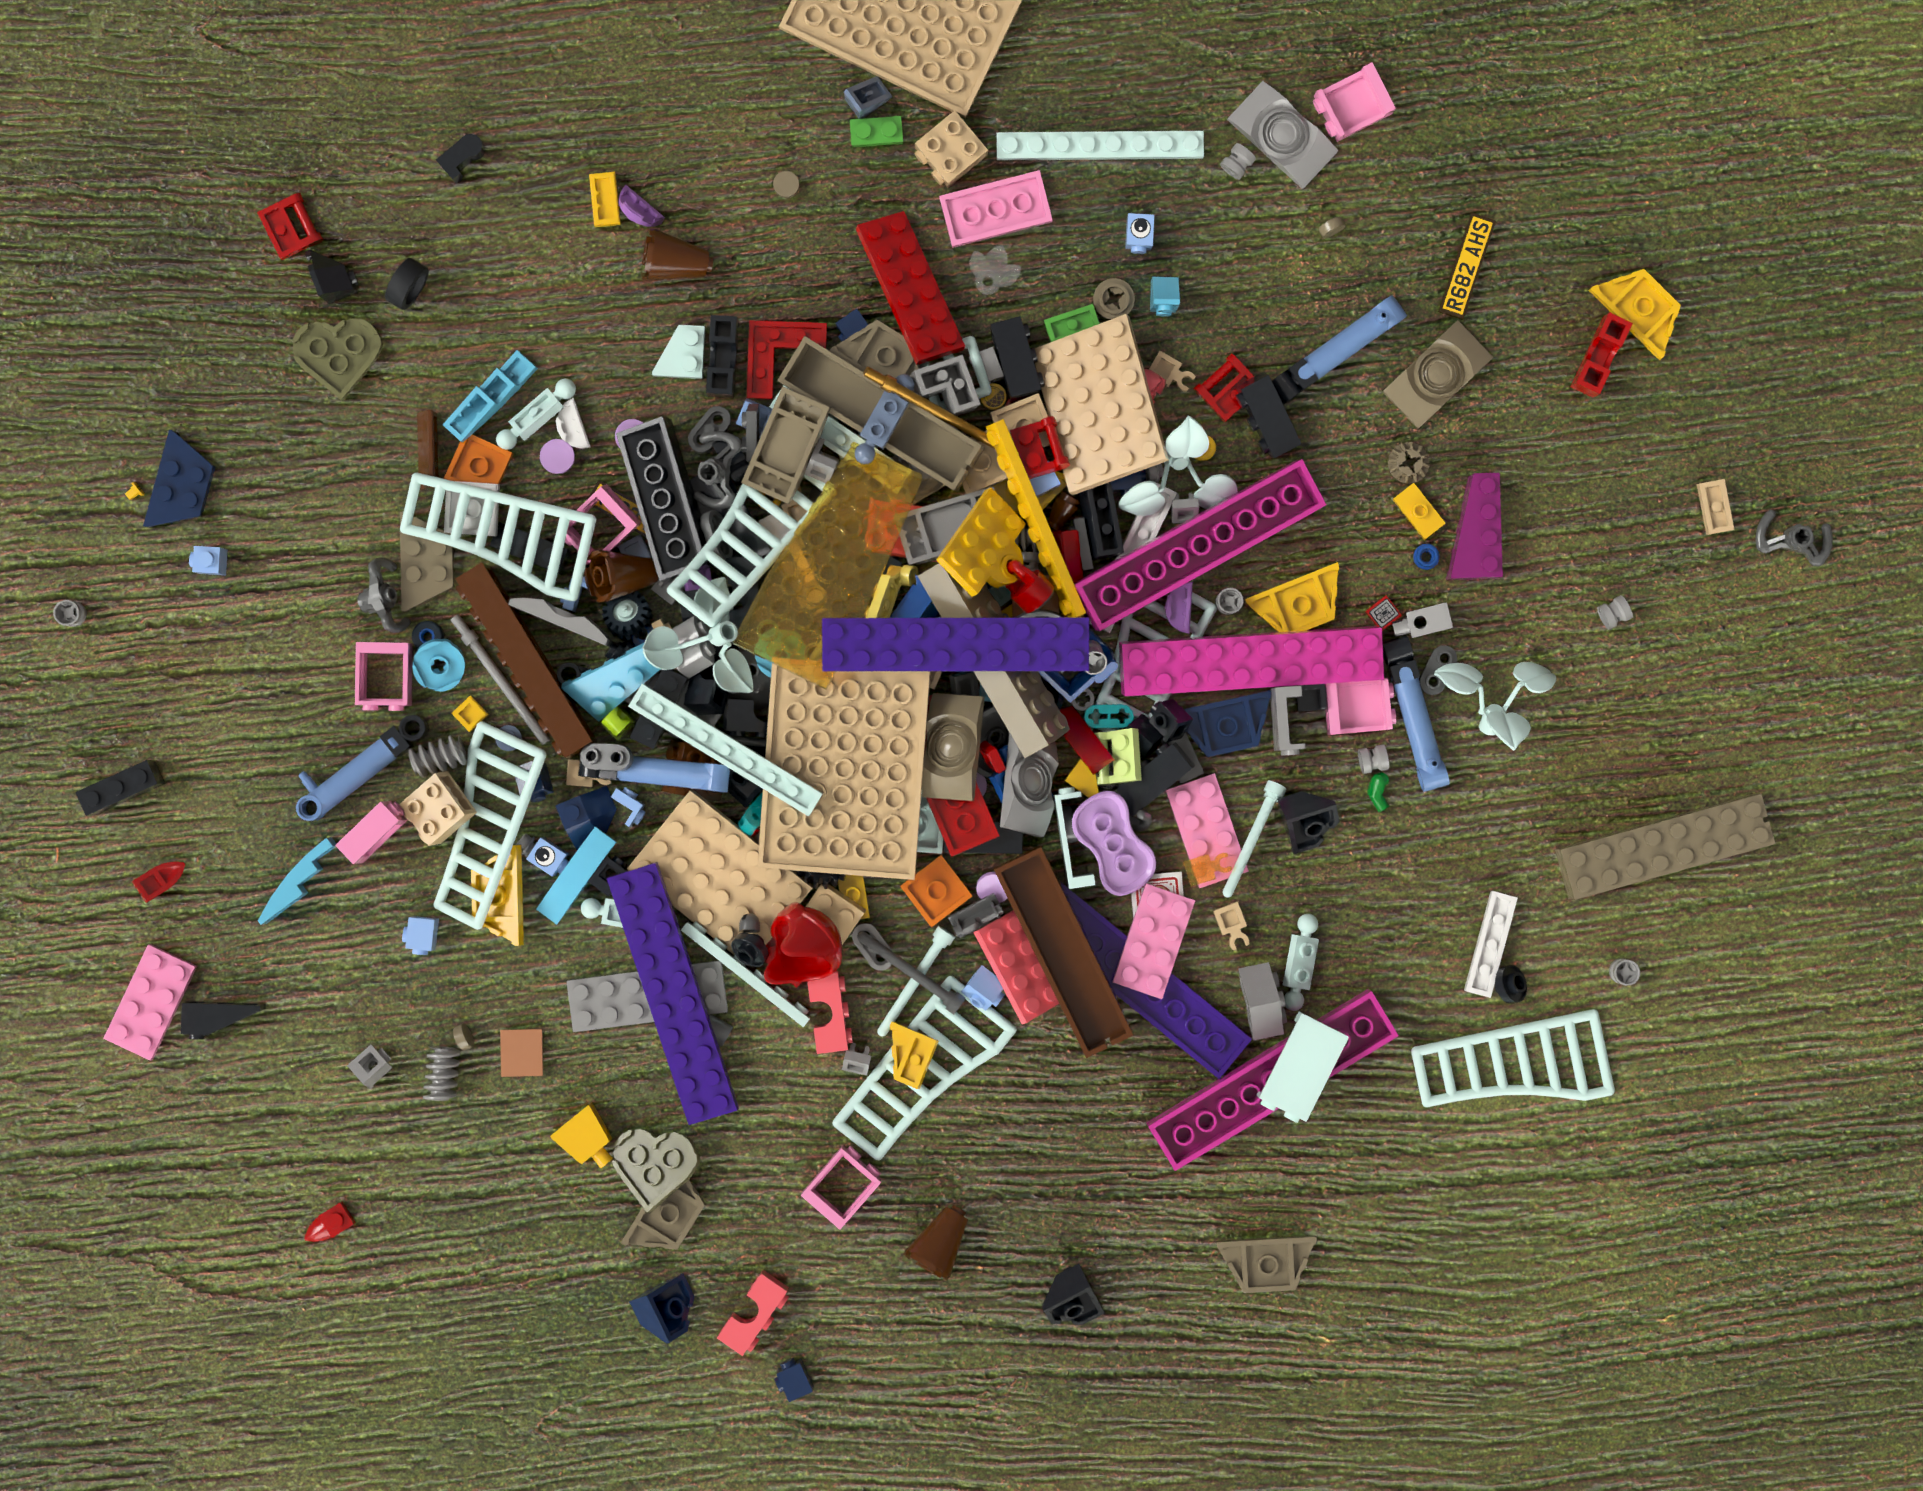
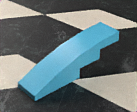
(490, 396)
(576, 875)
(291, 887)

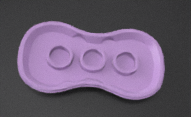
(1105, 828)

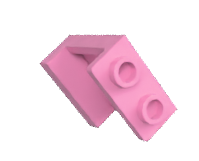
(1354, 103)
(1359, 706)

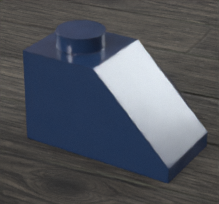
(586, 812)
(665, 1308)

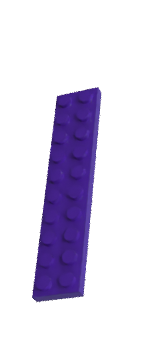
(955, 644)
(673, 993)
(1181, 1011)

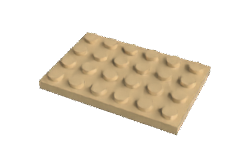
(1100, 404)
(715, 873)

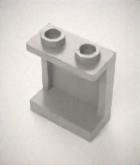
(1280, 719)

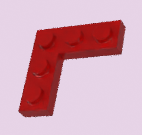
(762, 342)

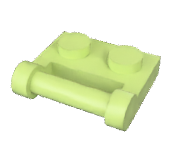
(1125, 754)

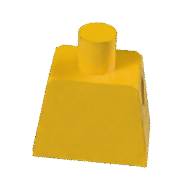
(585, 1137)

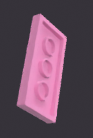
(995, 209)
(1205, 823)
(1153, 941)
(150, 1002)

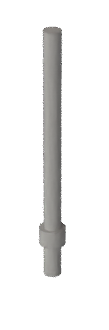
(470, 639)

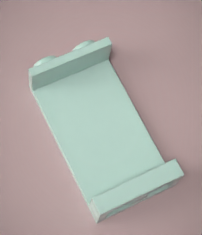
(1077, 880)
(1302, 1068)

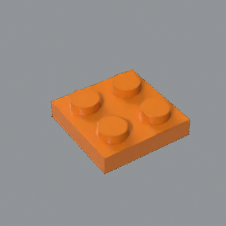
(478, 462)
(936, 891)

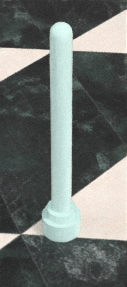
(1272, 792)
(941, 940)

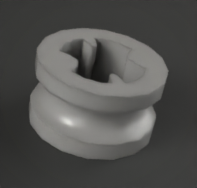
(1087, 704)

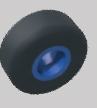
(423, 627)

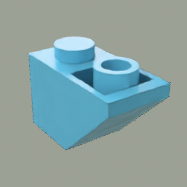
(1164, 295)

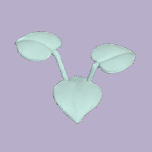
(1182, 443)
(729, 672)
(1508, 727)

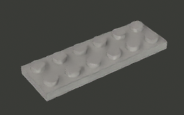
(621, 999)

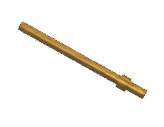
(890, 384)

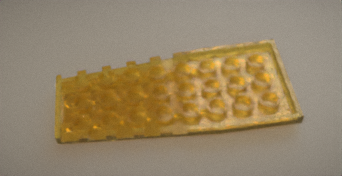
(830, 564)

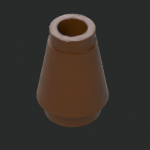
(1062, 510)

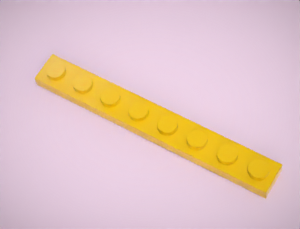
(1031, 511)

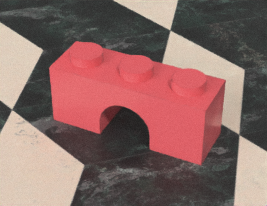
(833, 1035)
(740, 1332)

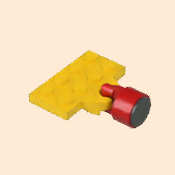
(987, 552)

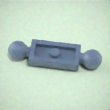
(883, 421)

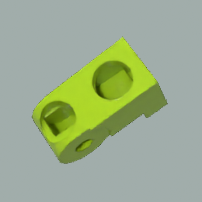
(618, 722)

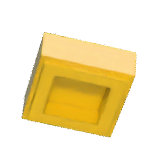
(470, 713)

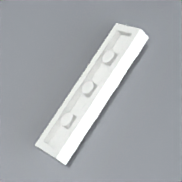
(1490, 944)

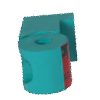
(751, 819)

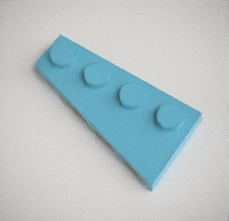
(611, 683)

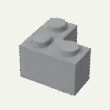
(949, 379)
(1263, 1001)

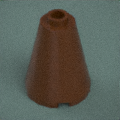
(673, 258)
(617, 574)
(939, 1242)

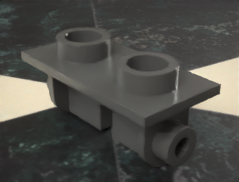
(976, 915)

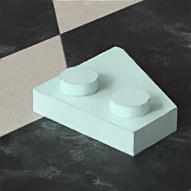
(683, 354)

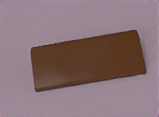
(427, 445)

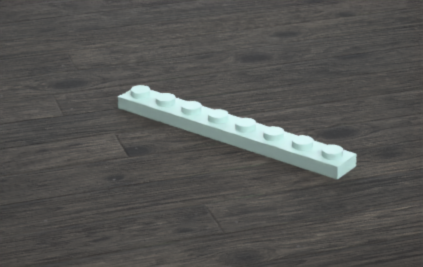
(1100, 145)
(725, 749)

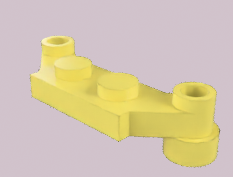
(888, 589)

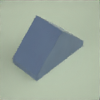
(867, 96)

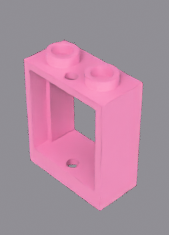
(616, 507)
(365, 648)
(372, 831)
(824, 1205)

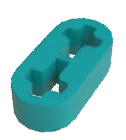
(1108, 709)

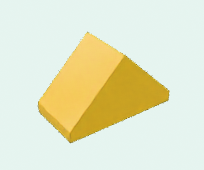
(1082, 779)

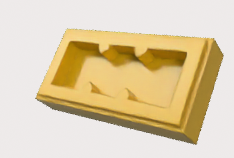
(604, 199)
(1418, 511)
(854, 888)

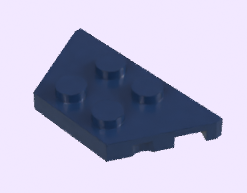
(180, 484)
(1229, 723)

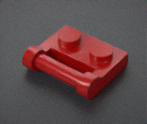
(282, 231)
(1225, 402)
(1031, 450)

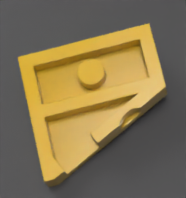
(911, 1054)

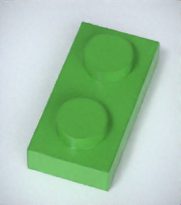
(876, 131)
(1070, 322)

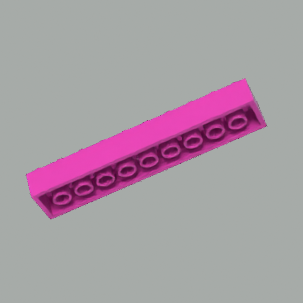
(1199, 544)
(1251, 660)
(1232, 1100)

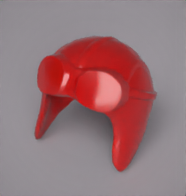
(805, 946)

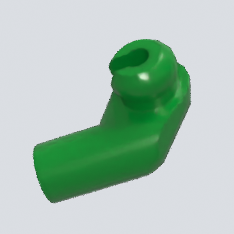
(1376, 789)

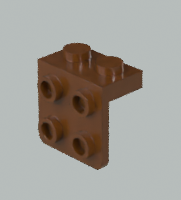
(686, 752)

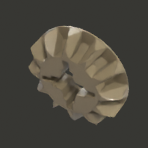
(1116, 287)
(1403, 473)

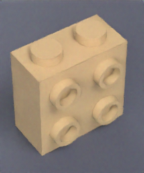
(950, 150)
(437, 808)

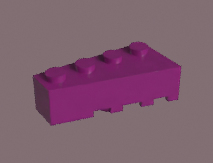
(1479, 535)

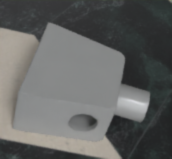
(1437, 620)

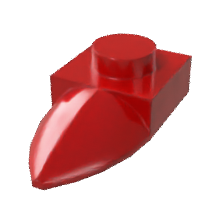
(158, 879)
(329, 1223)

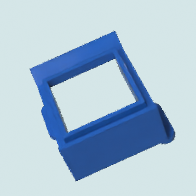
(916, 604)
(1074, 687)

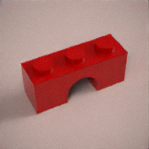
(1600, 353)

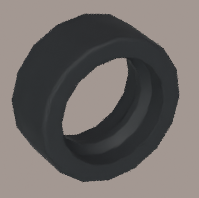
(406, 283)

